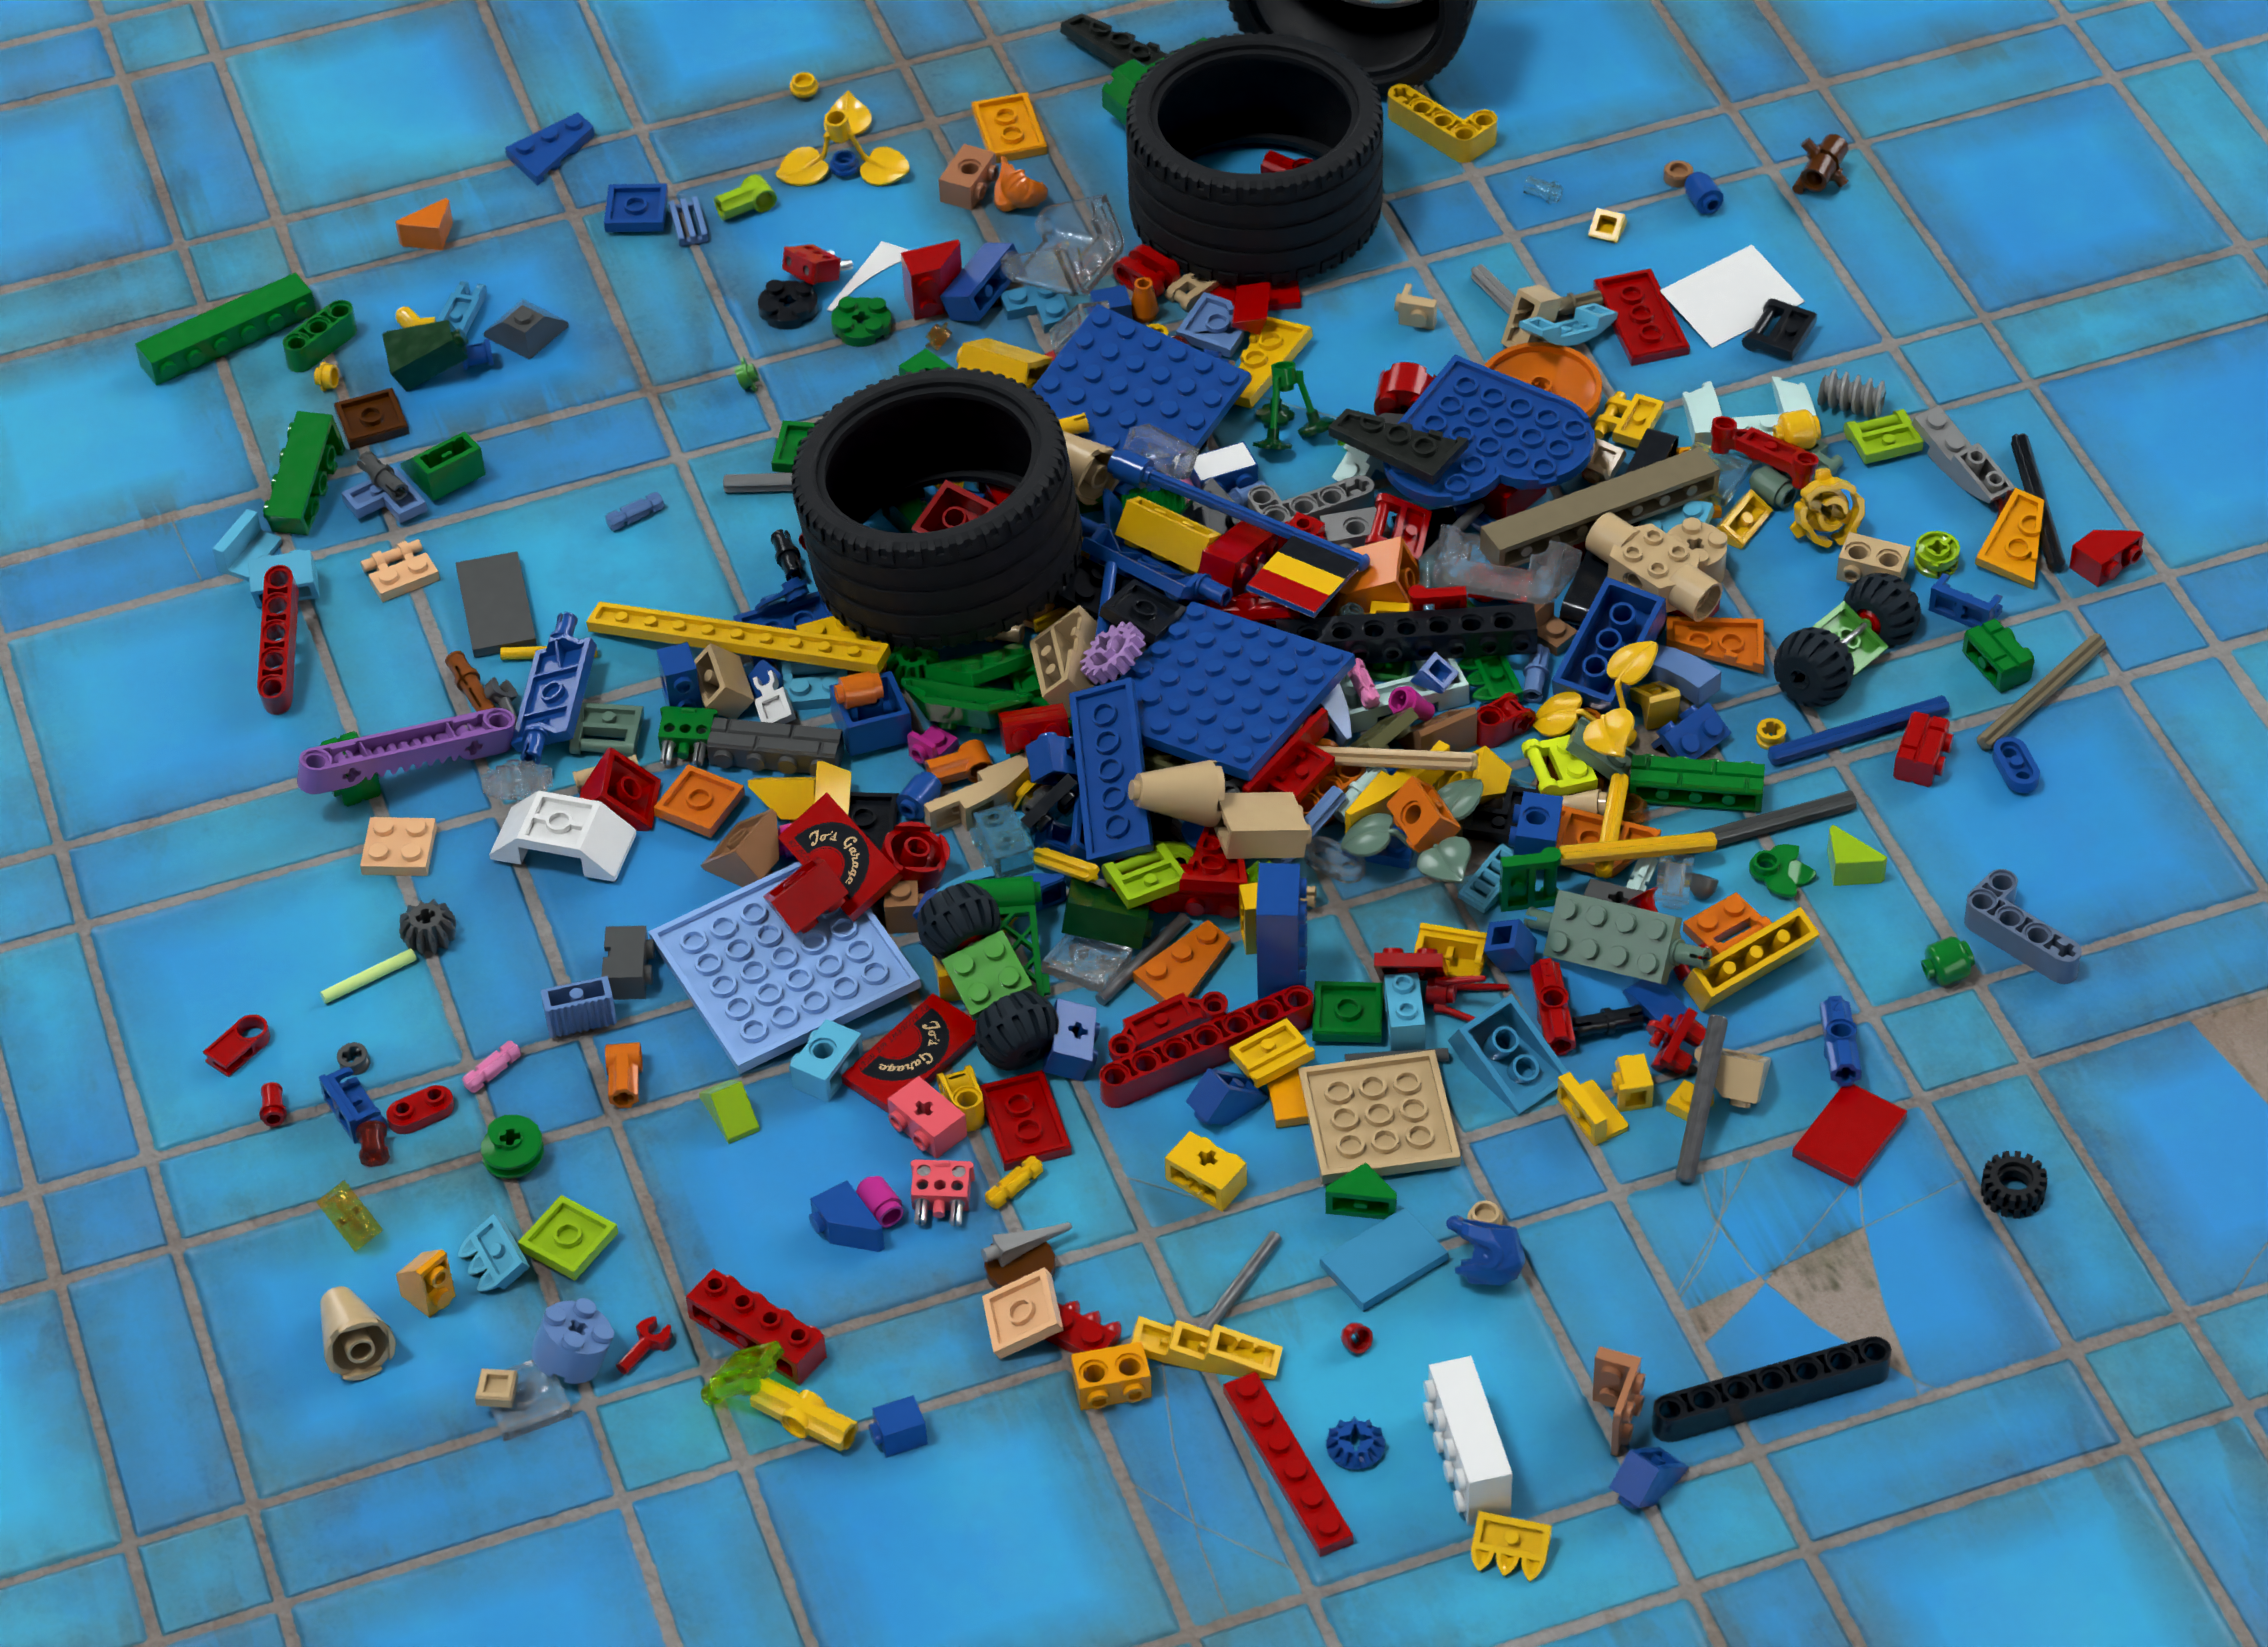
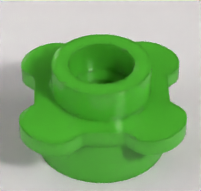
(747, 375)

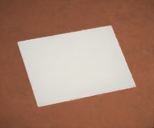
(1729, 295)

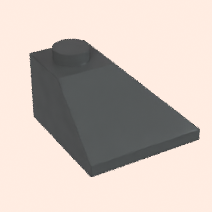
(526, 329)

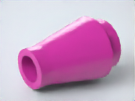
(1407, 697)

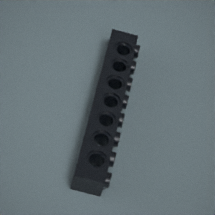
(1421, 633)

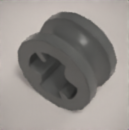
(346, 1054)

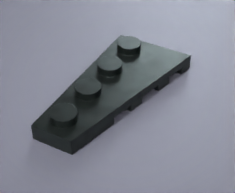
(1109, 45)
(1399, 445)

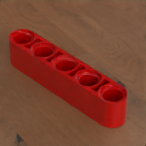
(282, 651)

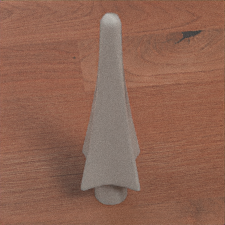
(1010, 1246)

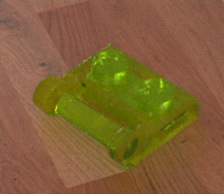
(742, 1373)

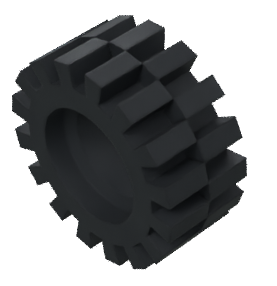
(2018, 1169)

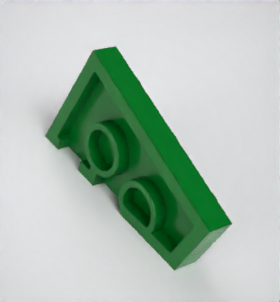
(981, 667)

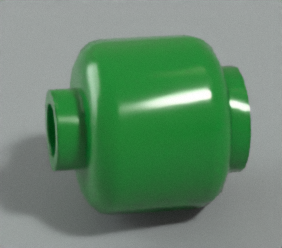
(1948, 961)

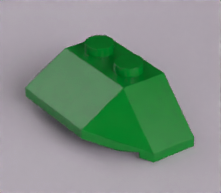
(963, 705)

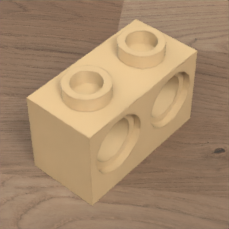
(1870, 555)

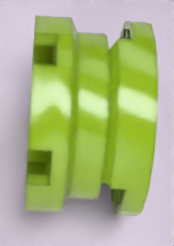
(1936, 553)

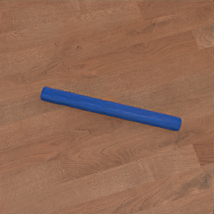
(1854, 731)

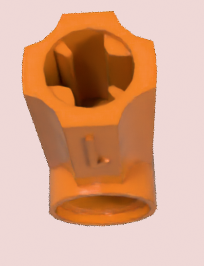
(964, 764)
(623, 1070)

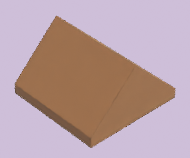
(1452, 727)

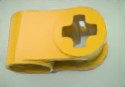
(964, 1092)

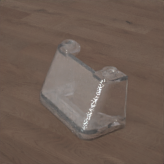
(1076, 248)
(1463, 564)

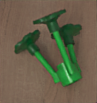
(1277, 414)

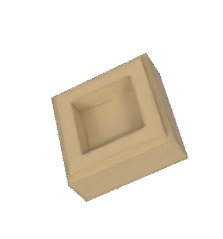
(496, 1388)

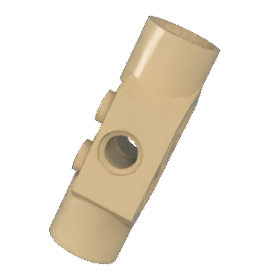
(1654, 563)

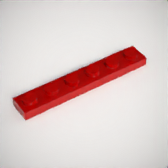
(1288, 1464)

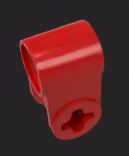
(1500, 721)

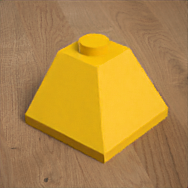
(1491, 770)
(785, 795)

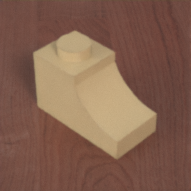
(1530, 303)

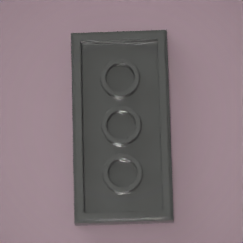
(495, 603)

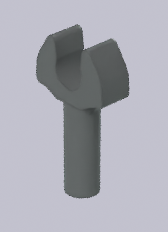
(502, 694)

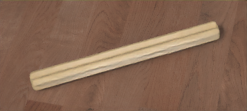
(1403, 758)

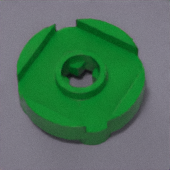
(871, 310)

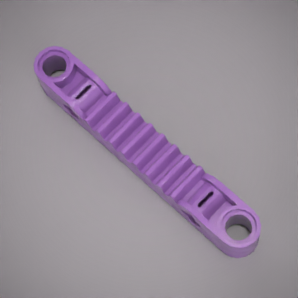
(325, 766)

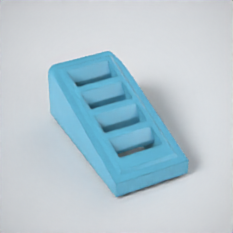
(1485, 873)

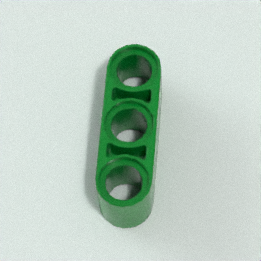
(319, 336)

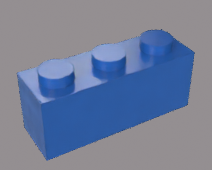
(977, 284)

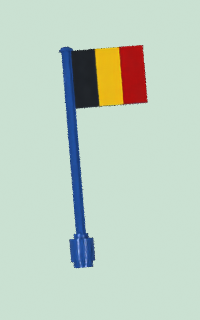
(1301, 573)

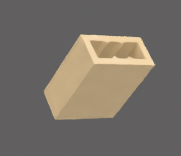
(1262, 826)

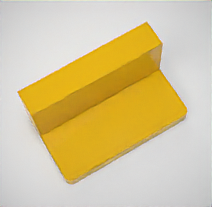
(1590, 1109)

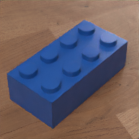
(1614, 620)
(1280, 928)

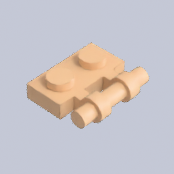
(401, 577)

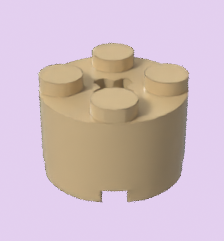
(1707, 542)

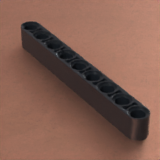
(1592, 572)

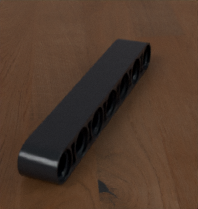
(1771, 1389)

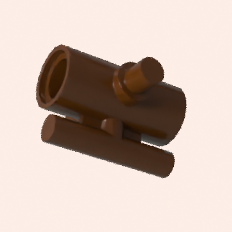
(1822, 164)

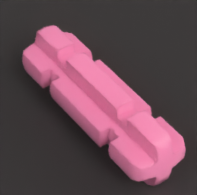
(1364, 685)
(491, 1066)

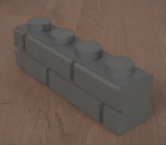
(773, 746)

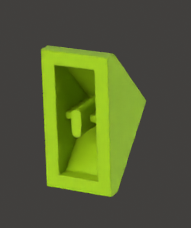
(1853, 860)
(730, 1110)

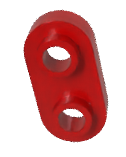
(420, 1109)

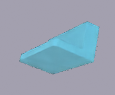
(242, 543)

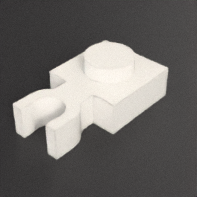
(774, 704)

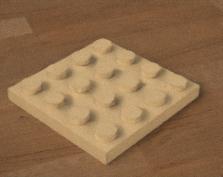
(1380, 1114)

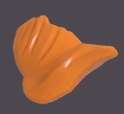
(1016, 189)

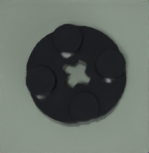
(798, 294)

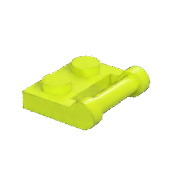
(1572, 772)

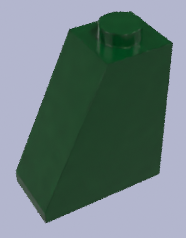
(423, 351)
(1102, 916)

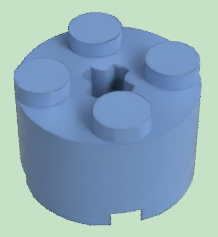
(572, 1341)

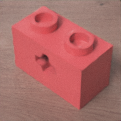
(927, 1117)

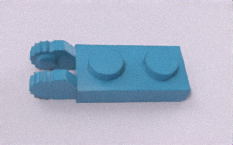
(463, 308)

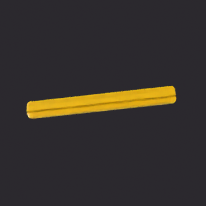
(1638, 848)

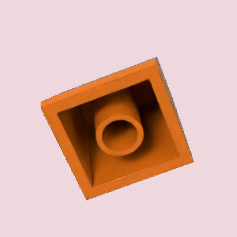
(1388, 576)

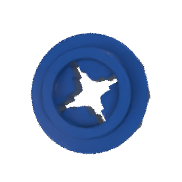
(1341, 1449)

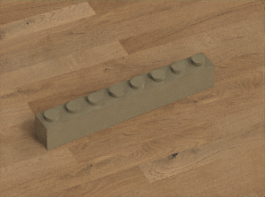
(1628, 496)

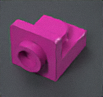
(931, 744)

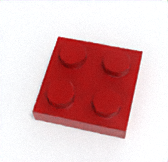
(1425, 962)

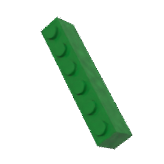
(225, 328)

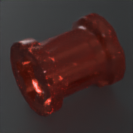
(372, 1140)

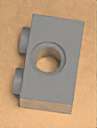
(1351, 527)

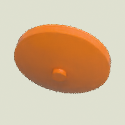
(1554, 370)

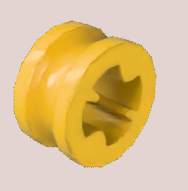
(1768, 726)

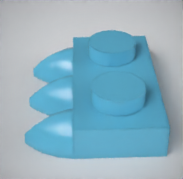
(494, 1254)

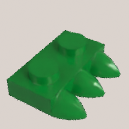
(1492, 677)

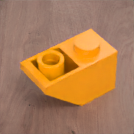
(427, 1282)

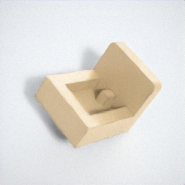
(1415, 310)
(1604, 462)

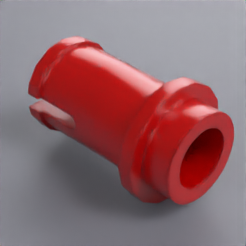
(272, 1109)

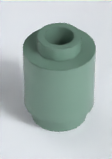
(1772, 487)

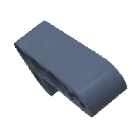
(1995, 918)

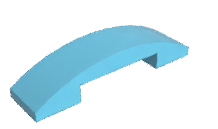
(1587, 323)

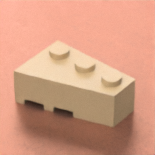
(1058, 656)

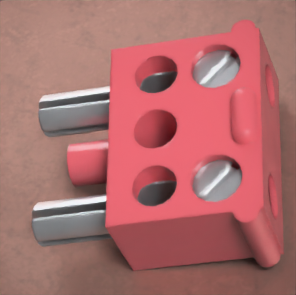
(941, 1187)

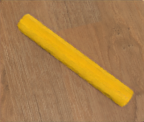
(1612, 819)

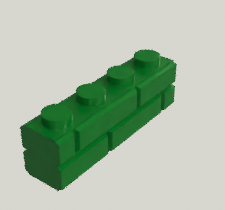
(1697, 782)

